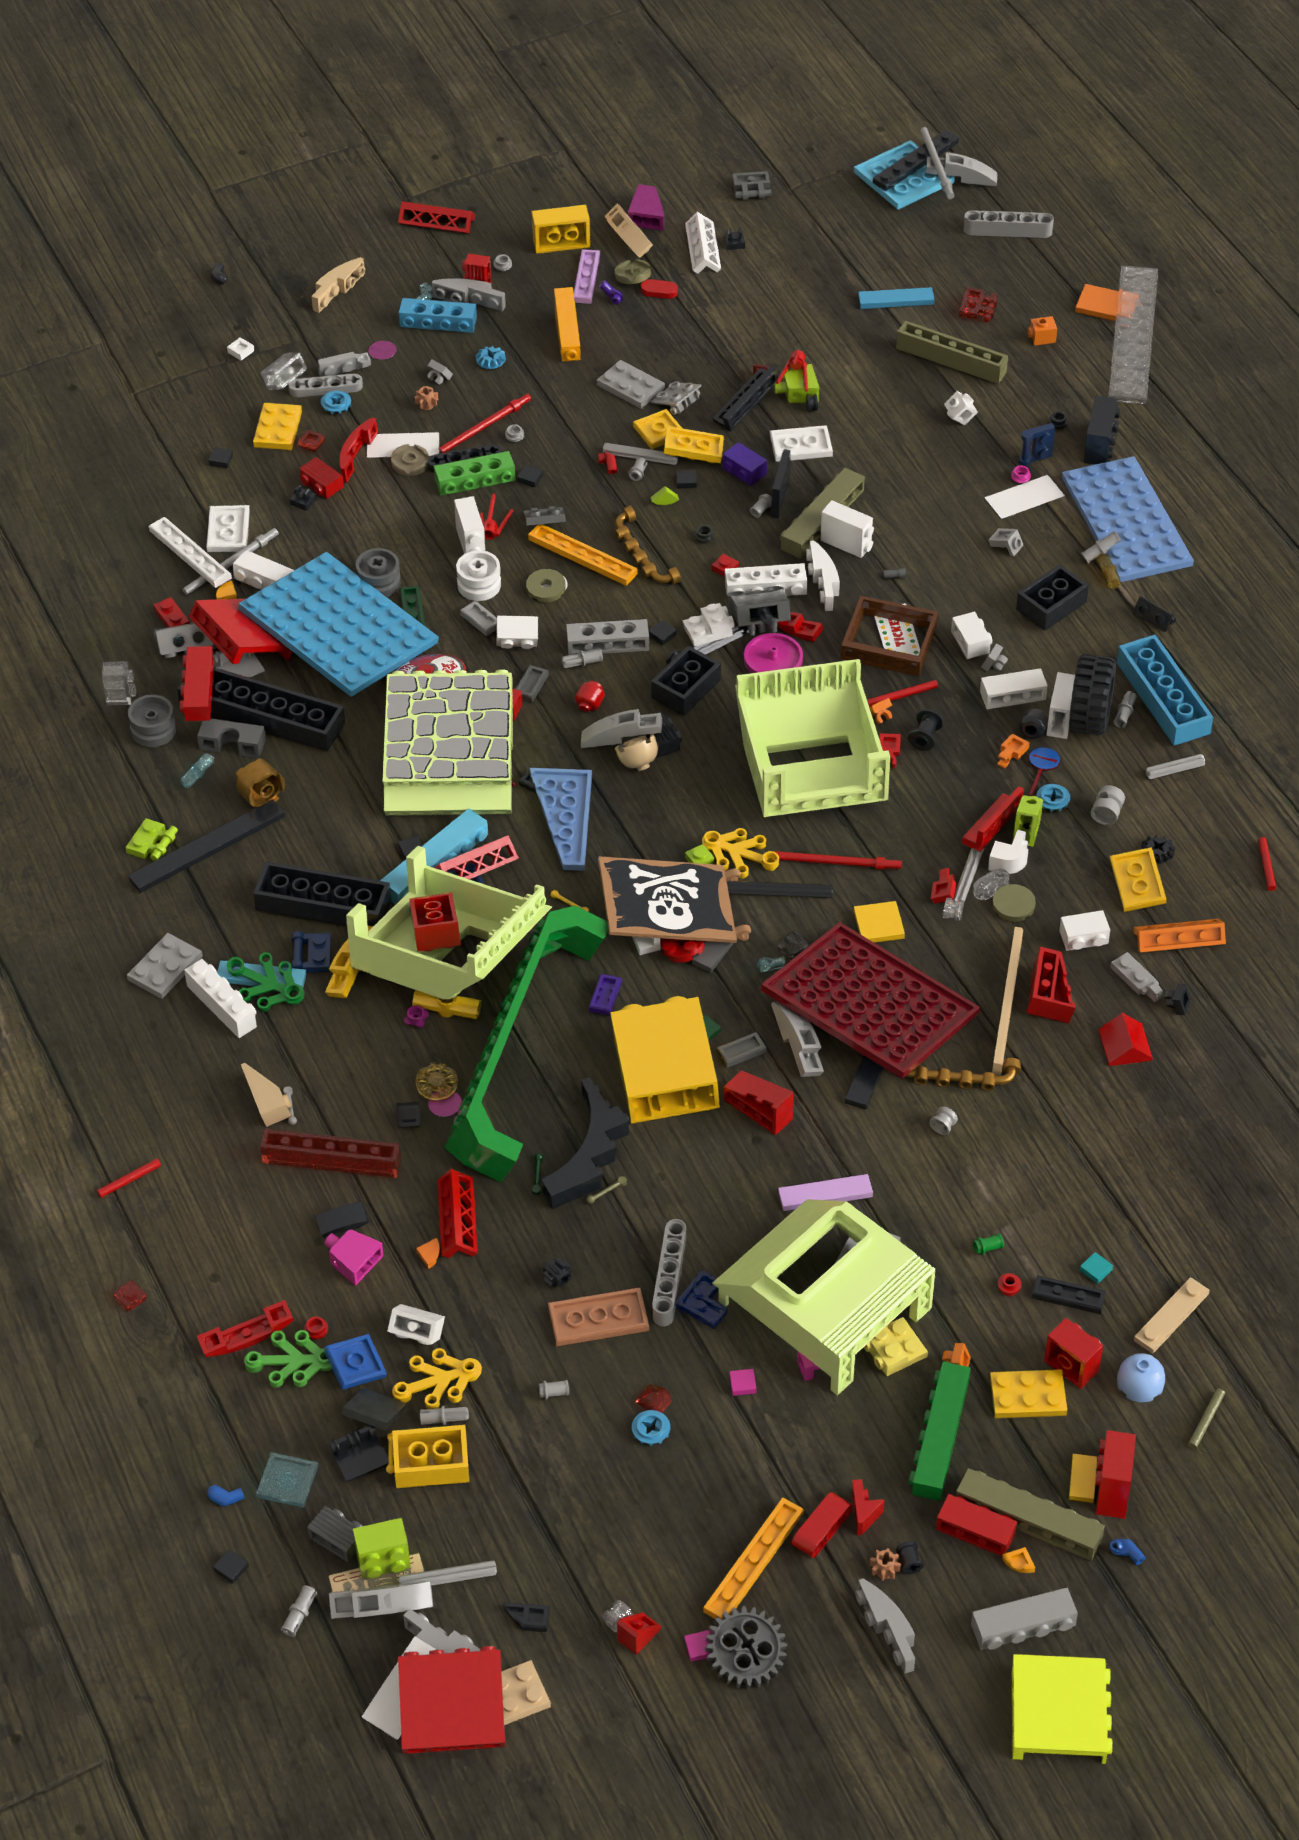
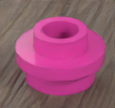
(1021, 474)

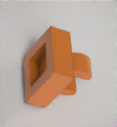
(881, 709)
(958, 1356)

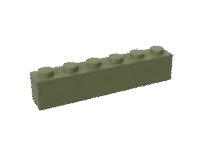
(952, 352)
(807, 527)
(1034, 1515)

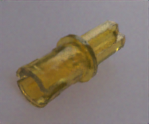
(1109, 571)

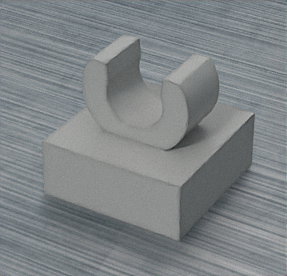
(439, 371)
(995, 659)

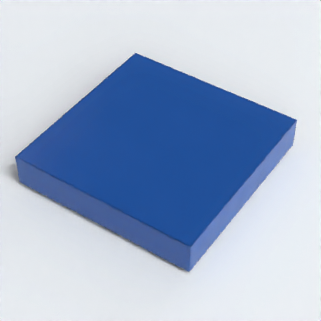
(355, 1361)

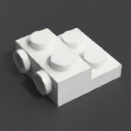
(710, 626)

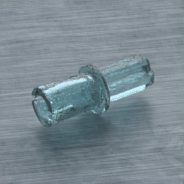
(197, 770)

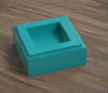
(1096, 1267)

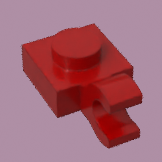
(944, 887)

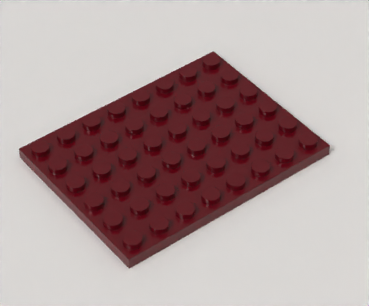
(870, 999)

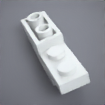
(823, 573)

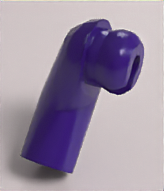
(615, 295)

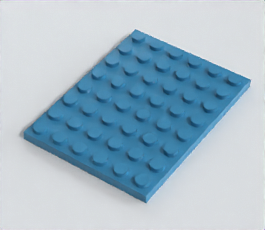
(338, 623)

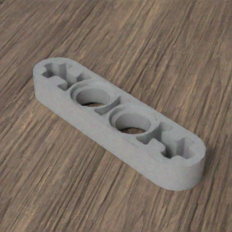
(298, 388)

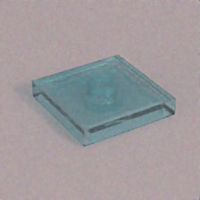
(287, 1479)

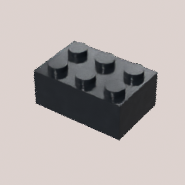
(1102, 430)
(1052, 597)
(686, 680)

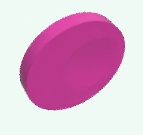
(772, 653)

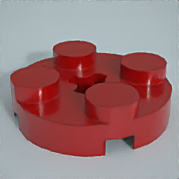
(683, 953)

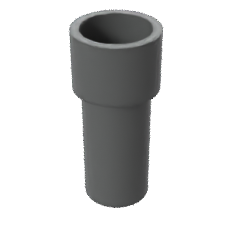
(900, 572)

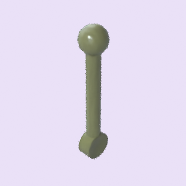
(622, 1181)

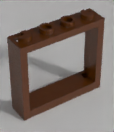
(883, 657)

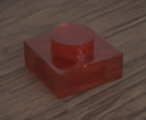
(311, 440)
(130, 1295)

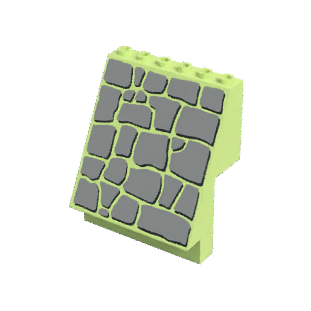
(448, 743)

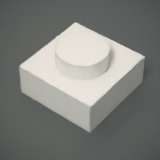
(240, 349)

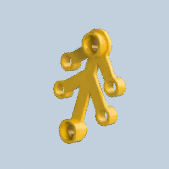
(715, 842)
(440, 1378)

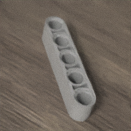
(1008, 224)
(673, 1242)

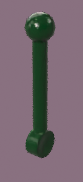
(536, 1189)

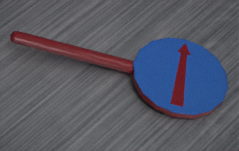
(1043, 759)

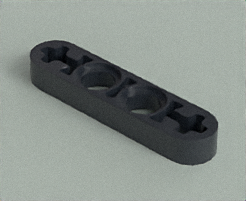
(461, 455)

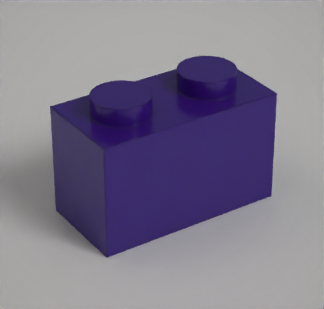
(744, 464)

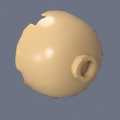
(638, 752)

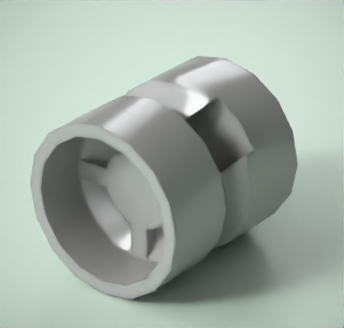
(1107, 805)

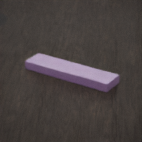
(586, 276)
(835, 1190)

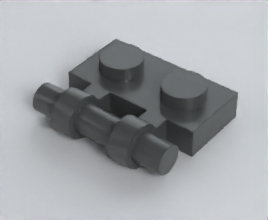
(749, 181)
(544, 516)

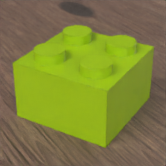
(381, 1548)

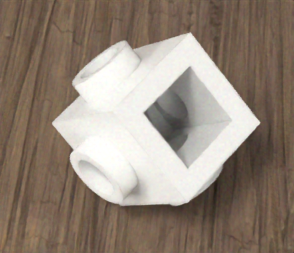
(961, 408)

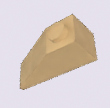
(268, 1097)

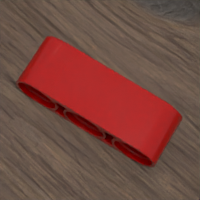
(822, 1524)

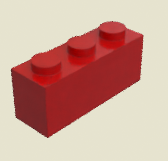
(976, 1525)

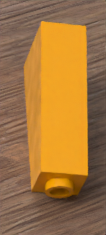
(567, 324)

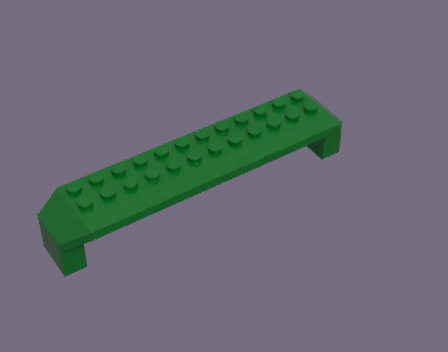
(472, 1133)

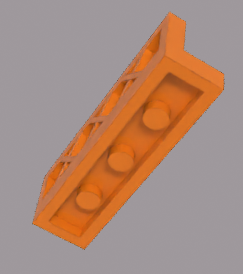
(1180, 935)

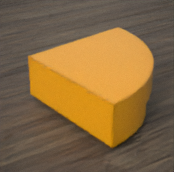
(226, 591)
(1019, 1561)

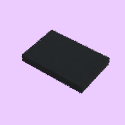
(781, 483)

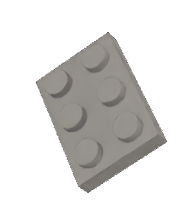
(630, 384)
(164, 965)

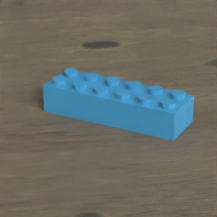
(1164, 690)

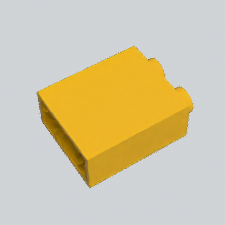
(665, 1059)

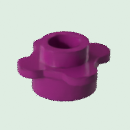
(416, 1011)

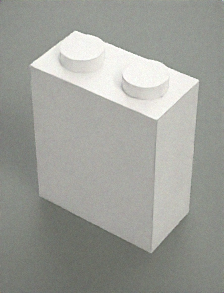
(469, 525)
(846, 529)
(1060, 706)

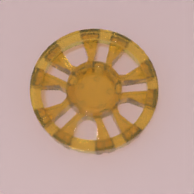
(436, 1081)

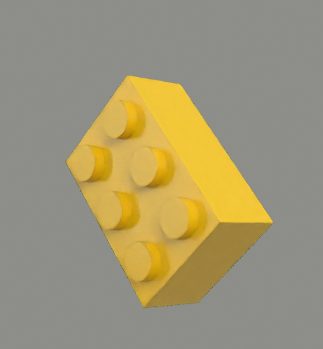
(561, 229)
(430, 1456)

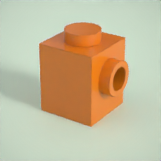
(1042, 330)

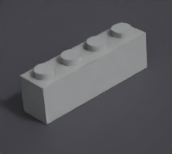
(1024, 1619)

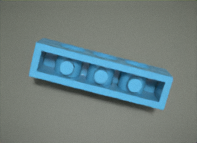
(437, 315)

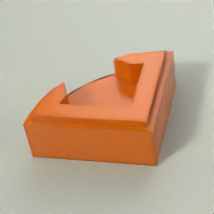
(429, 1252)

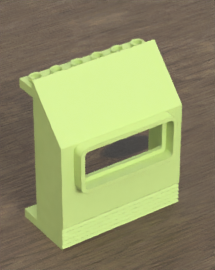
(805, 711)
(481, 911)
(842, 1306)

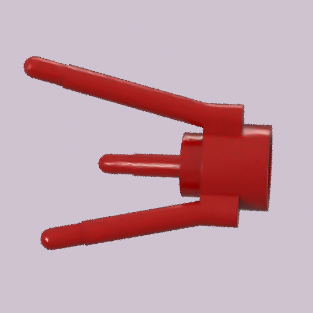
(796, 362)
(490, 526)

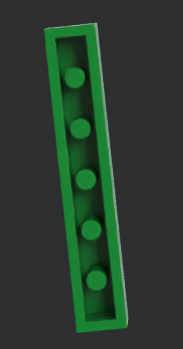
(940, 1432)

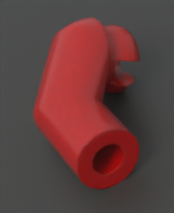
(609, 460)

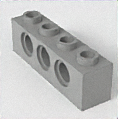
(166, 635)
(608, 636)

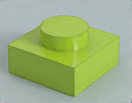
(699, 855)

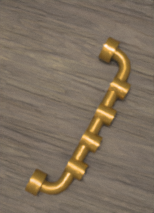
(640, 556)
(988, 1080)

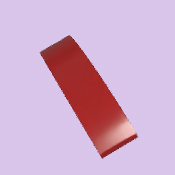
(361, 435)
(247, 1333)

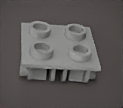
(678, 396)
(247, 666)

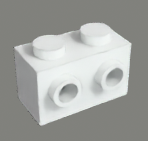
(517, 631)
(971, 635)
(1084, 930)
(416, 1324)

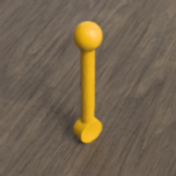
(554, 894)
(390, 1468)

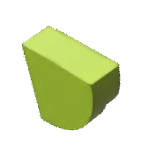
(664, 497)

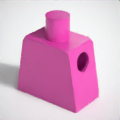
(354, 1254)

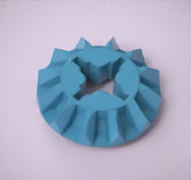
(485, 361)
(336, 397)
(1062, 796)
(647, 1419)

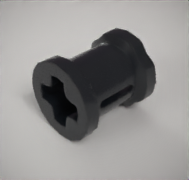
(909, 1557)

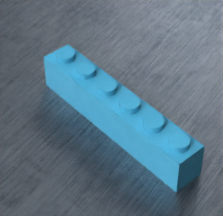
(449, 843)

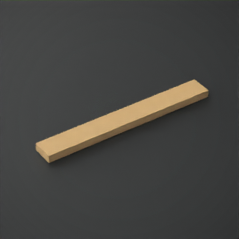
(1007, 1001)

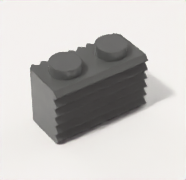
(334, 1532)

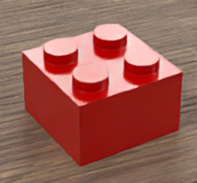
(1073, 1353)

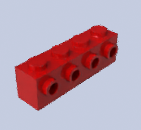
(198, 683)

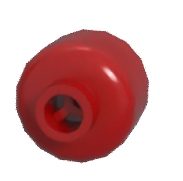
(589, 696)

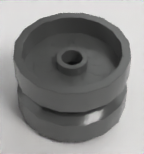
(380, 570)
(152, 720)

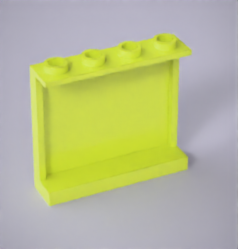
(1060, 1706)

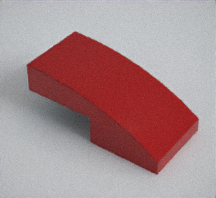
(801, 628)

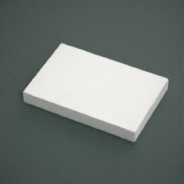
(803, 442)
(228, 528)

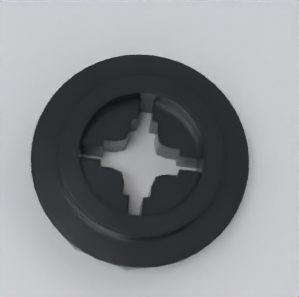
(1163, 855)

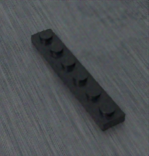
(914, 161)

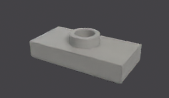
(479, 617)

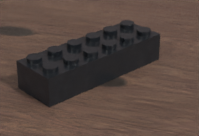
(319, 894)

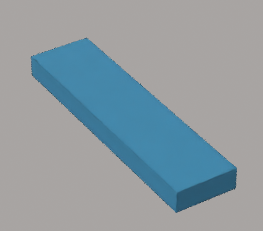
(896, 298)

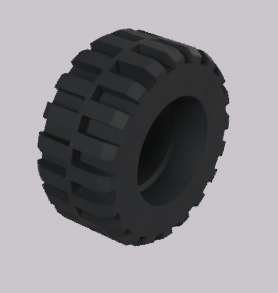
(1092, 694)

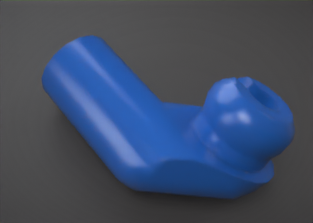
(224, 1497)
(1127, 1548)

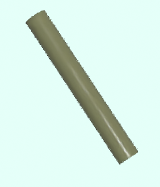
(1206, 1418)

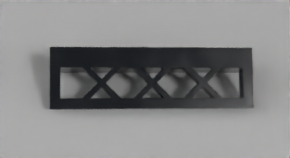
(746, 398)

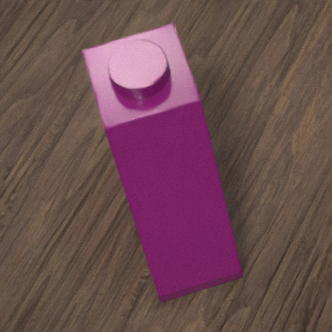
(646, 208)

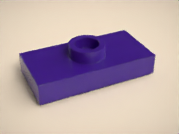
(605, 994)

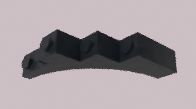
(583, 1171)

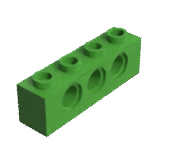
(474, 473)

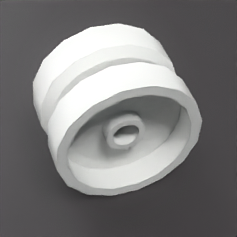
(478, 575)

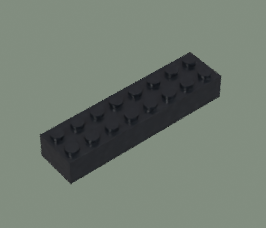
(275, 708)

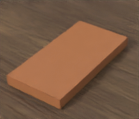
(598, 1316)

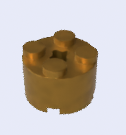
(259, 783)

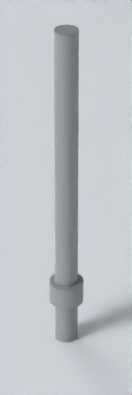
(945, 183)
(259, 542)

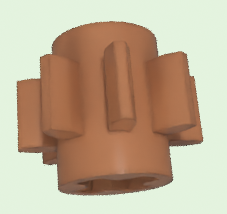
(426, 398)
(888, 1570)

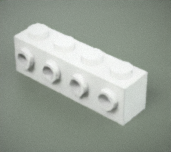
(758, 579)
(220, 998)

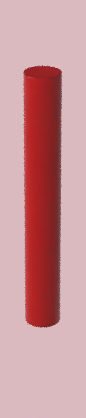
(1267, 866)
(128, 1178)

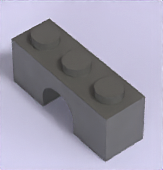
(216, 733)

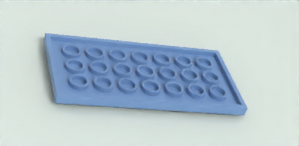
(1123, 501)

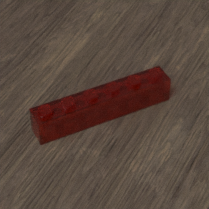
(331, 1153)

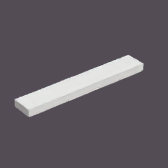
(190, 552)

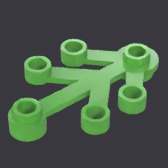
(293, 1360)

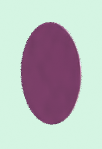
(382, 350)
(446, 1106)

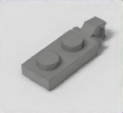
(342, 363)
(1136, 976)

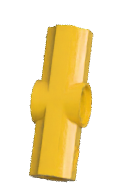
(448, 1007)

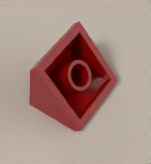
(1124, 1041)

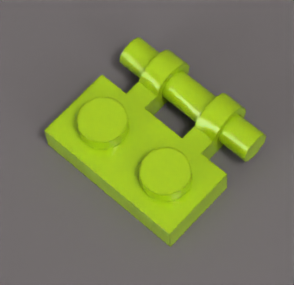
(147, 836)

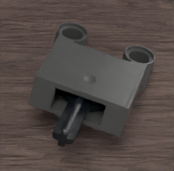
(759, 609)

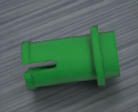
(986, 1244)

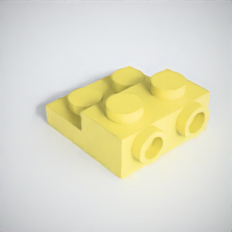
(896, 1347)

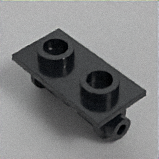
(1153, 614)

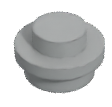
(502, 263)
(514, 433)

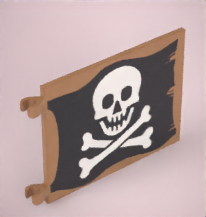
(669, 900)

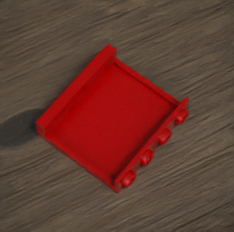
(233, 630)
(451, 1700)

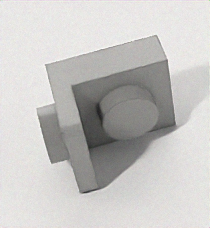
(1007, 538)

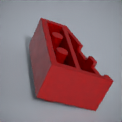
(1049, 987)
(760, 1101)
(1115, 1473)

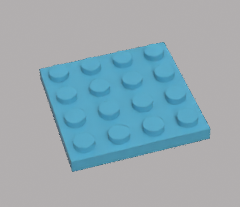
(908, 190)

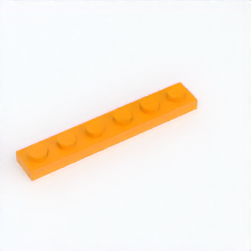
(583, 554)
(754, 1559)

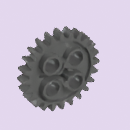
(726, 1657)

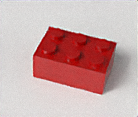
(435, 922)

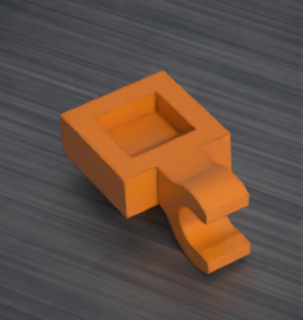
(1012, 747)

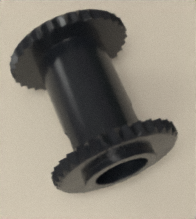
(922, 736)

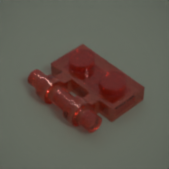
(972, 304)

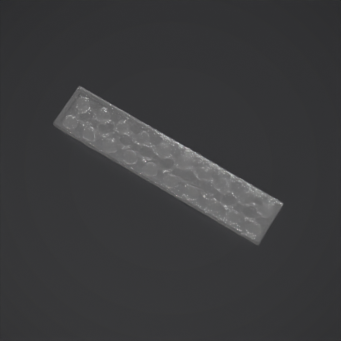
(1133, 334)

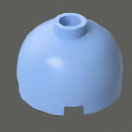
(1141, 1377)

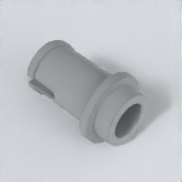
(636, 472)
(761, 505)
(553, 1389)

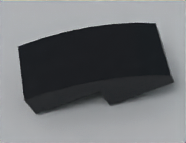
(340, 1218)

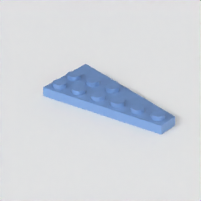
(566, 805)

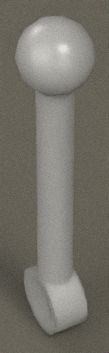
(291, 1120)

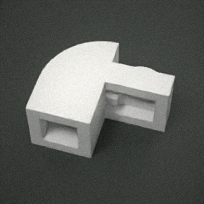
(1010, 857)

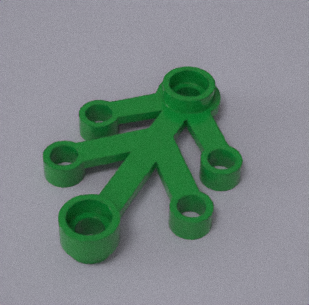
(267, 983)

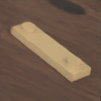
(1171, 1315)

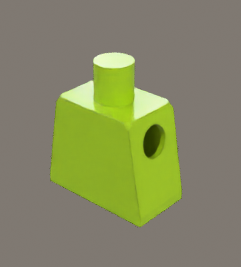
(794, 387)
(1029, 812)

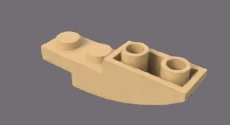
(628, 230)
(335, 281)

